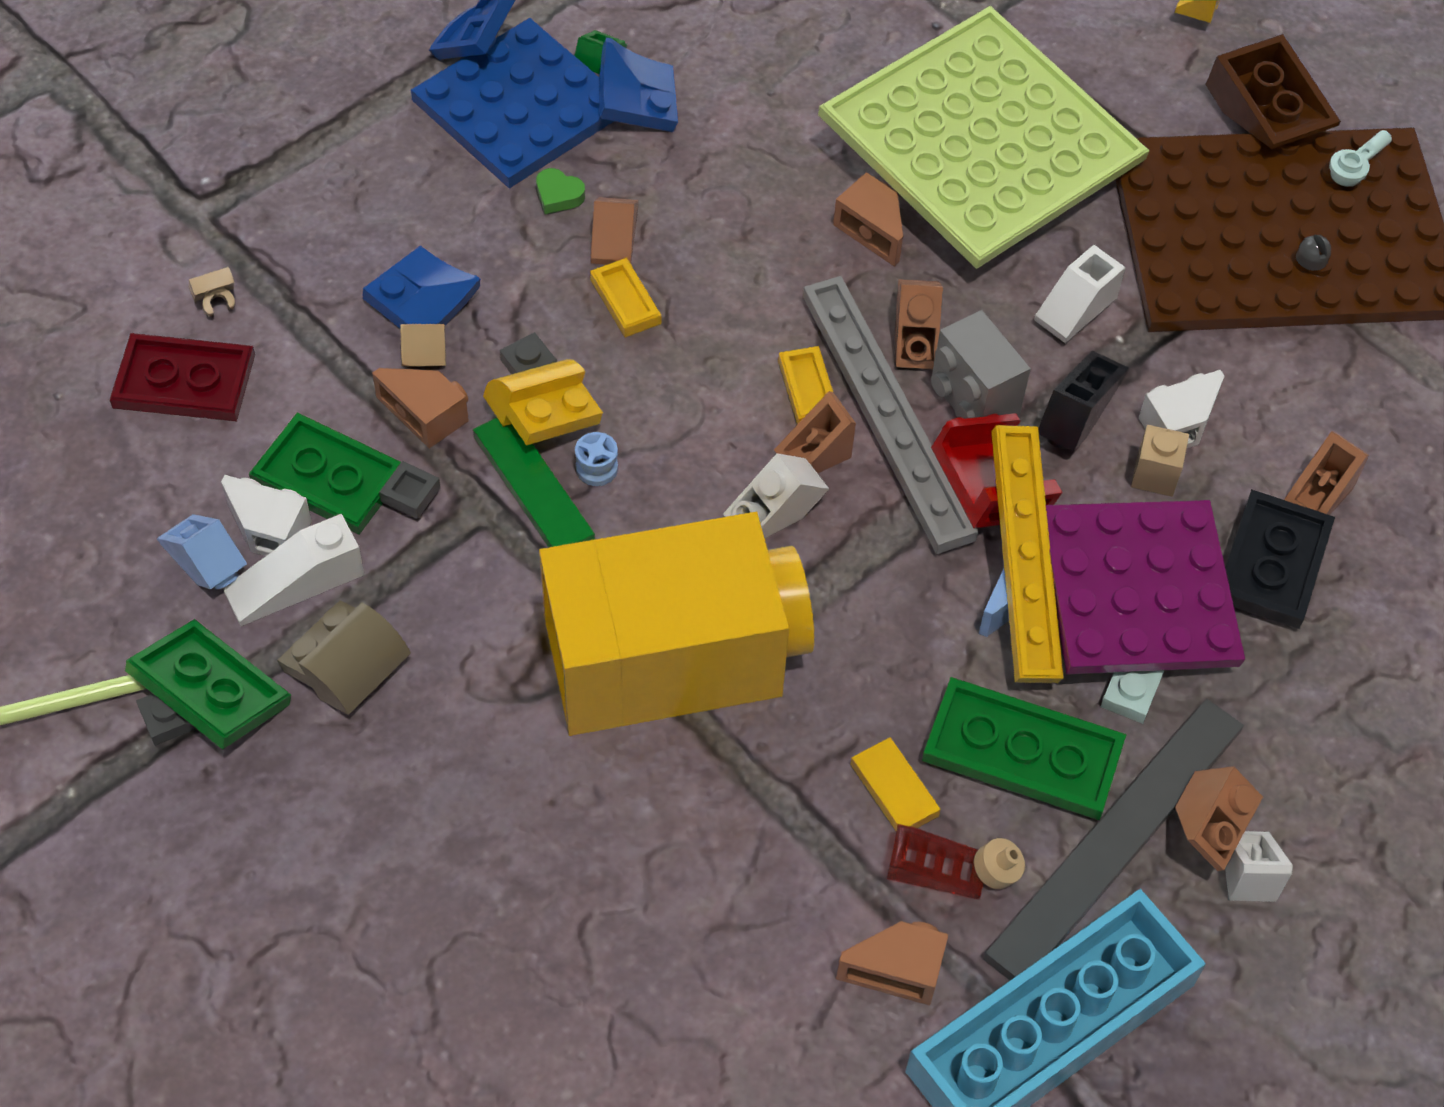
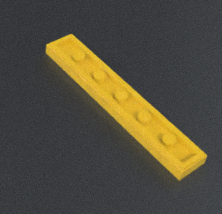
(1027, 555)

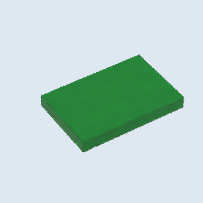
(326, 469)
(208, 683)

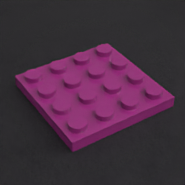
(1141, 587)

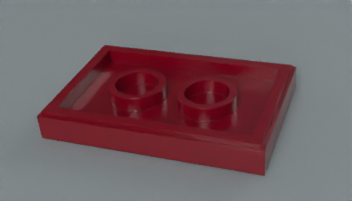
(182, 377)

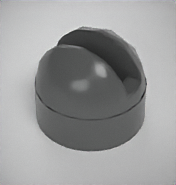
(1308, 252)

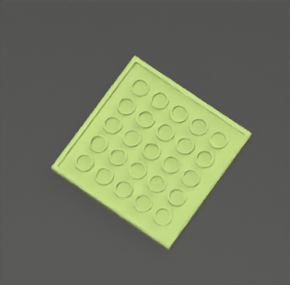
(983, 135)

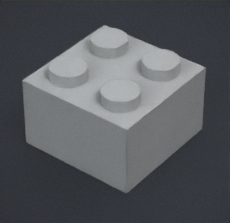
(978, 369)

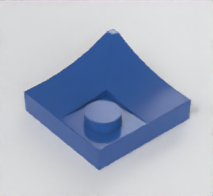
(472, 30)
(636, 89)
(421, 290)

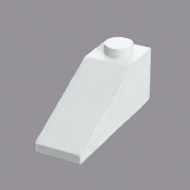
(297, 570)

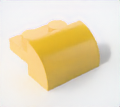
(544, 401)

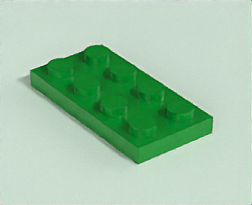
(1024, 748)

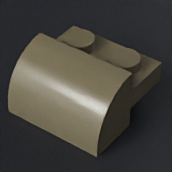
(345, 655)

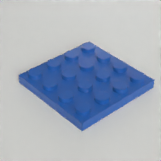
(515, 102)

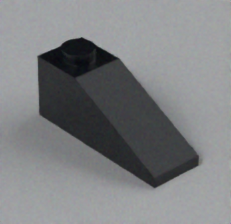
(1081, 400)

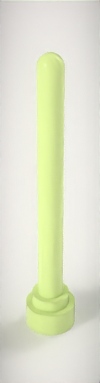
(68, 699)

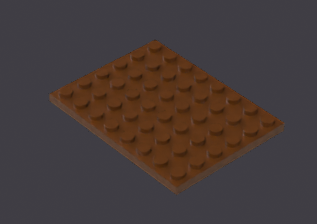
(1223, 221)

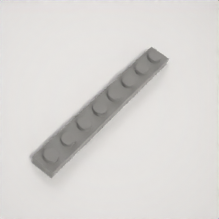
(889, 415)

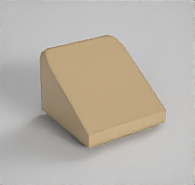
(423, 345)

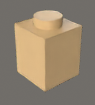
(1160, 460)

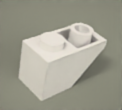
(1081, 293)
(1183, 405)
(780, 493)
(264, 513)

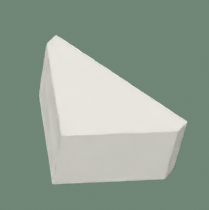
(1257, 869)

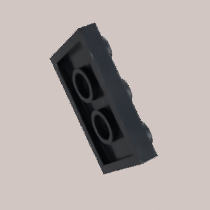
(1277, 558)

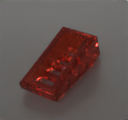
(917, 874)

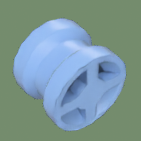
(591, 449)

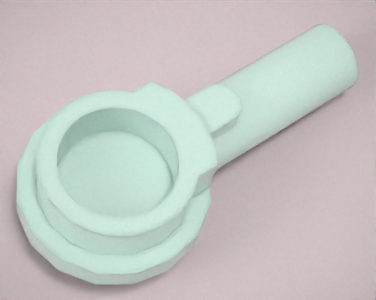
(1352, 166)

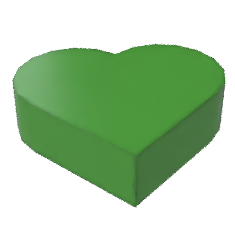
(559, 191)

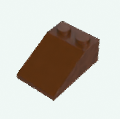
(1270, 93)

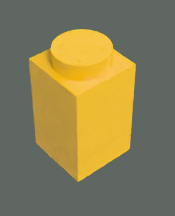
(672, 621)

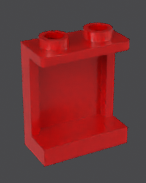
(967, 460)

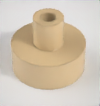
(999, 863)

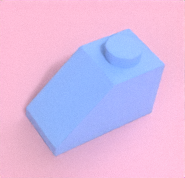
(204, 551)

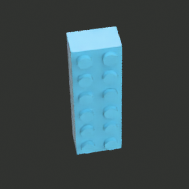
(1059, 1012)

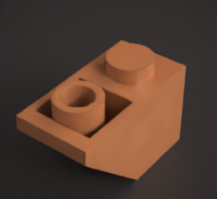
(917, 323)
(1217, 812)

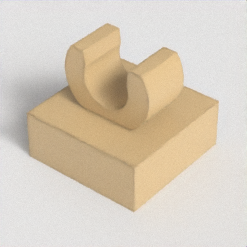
(211, 286)

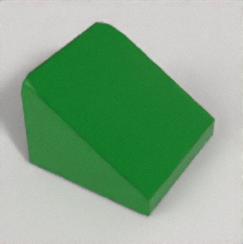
(590, 49)

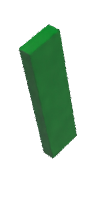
(533, 485)

